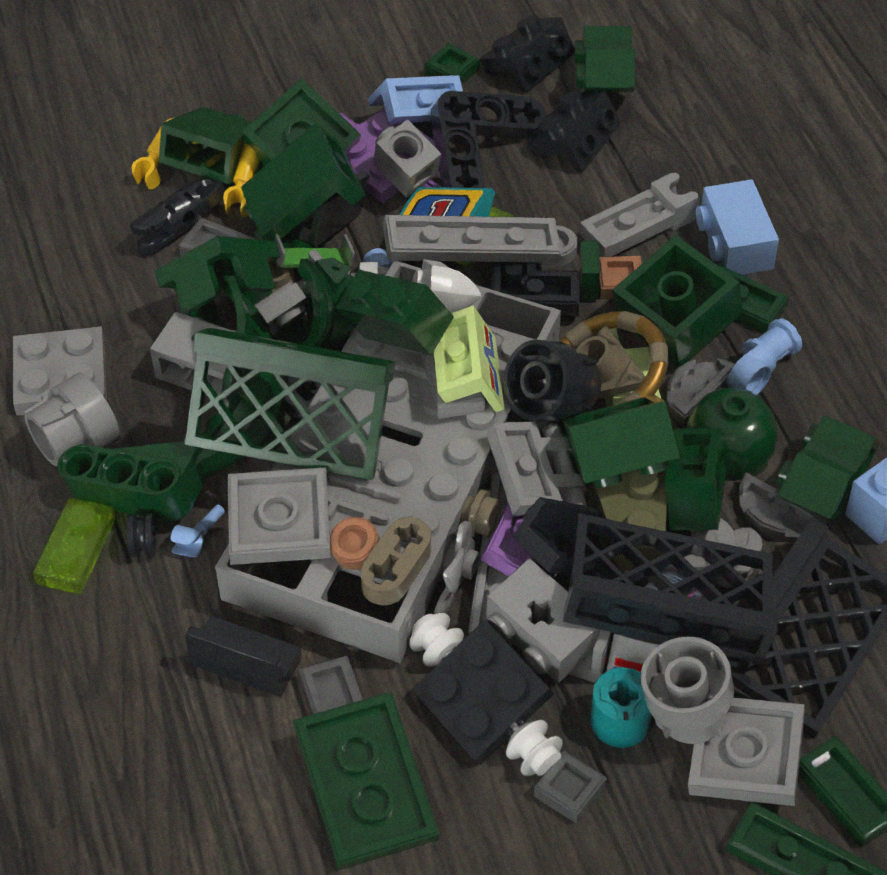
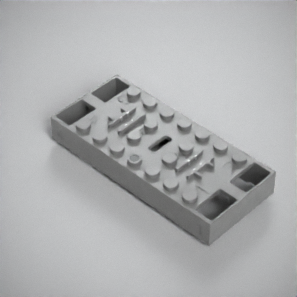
(409, 480)

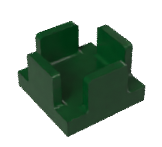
(290, 118)
(198, 273)

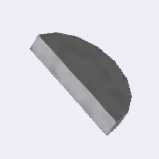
(692, 383)
(771, 514)

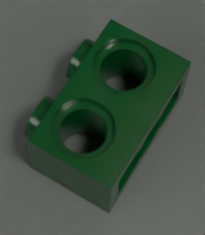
(696, 480)

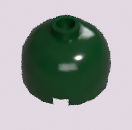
(746, 427)

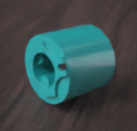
(620, 708)

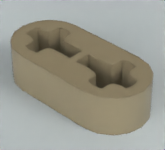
(387, 556)

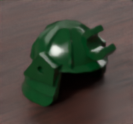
(323, 287)

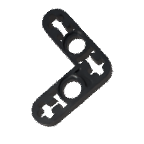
(470, 124)

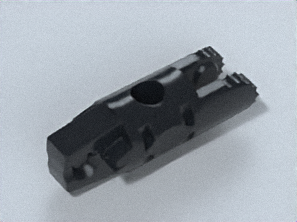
(176, 214)

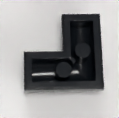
(546, 288)

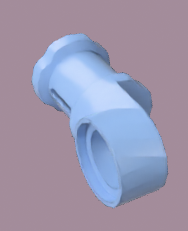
(762, 354)

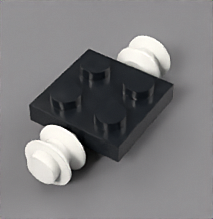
(484, 693)

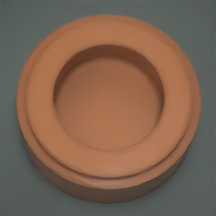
(353, 541)

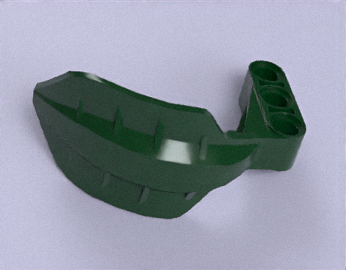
(171, 474)

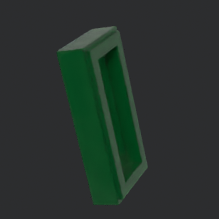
(846, 790)

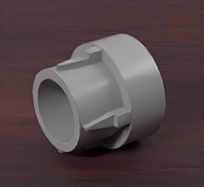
(71, 416)
(688, 689)

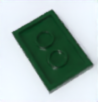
(365, 780)

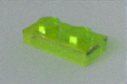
(74, 546)

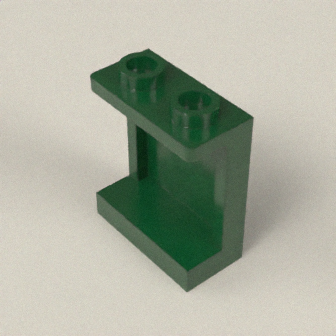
(299, 183)

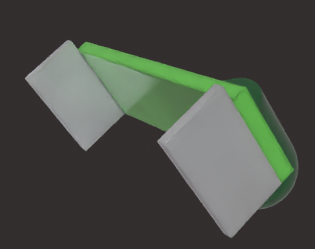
(291, 256)

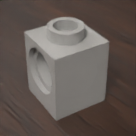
(411, 172)

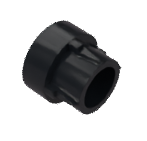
(550, 381)

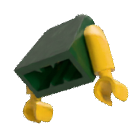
(205, 145)

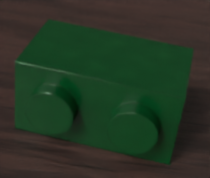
(395, 311)

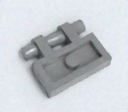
(525, 464)

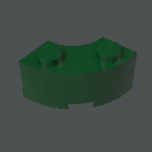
(605, 59)
(827, 467)

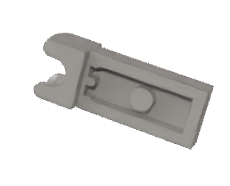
(641, 217)
(282, 307)

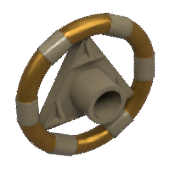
(616, 367)

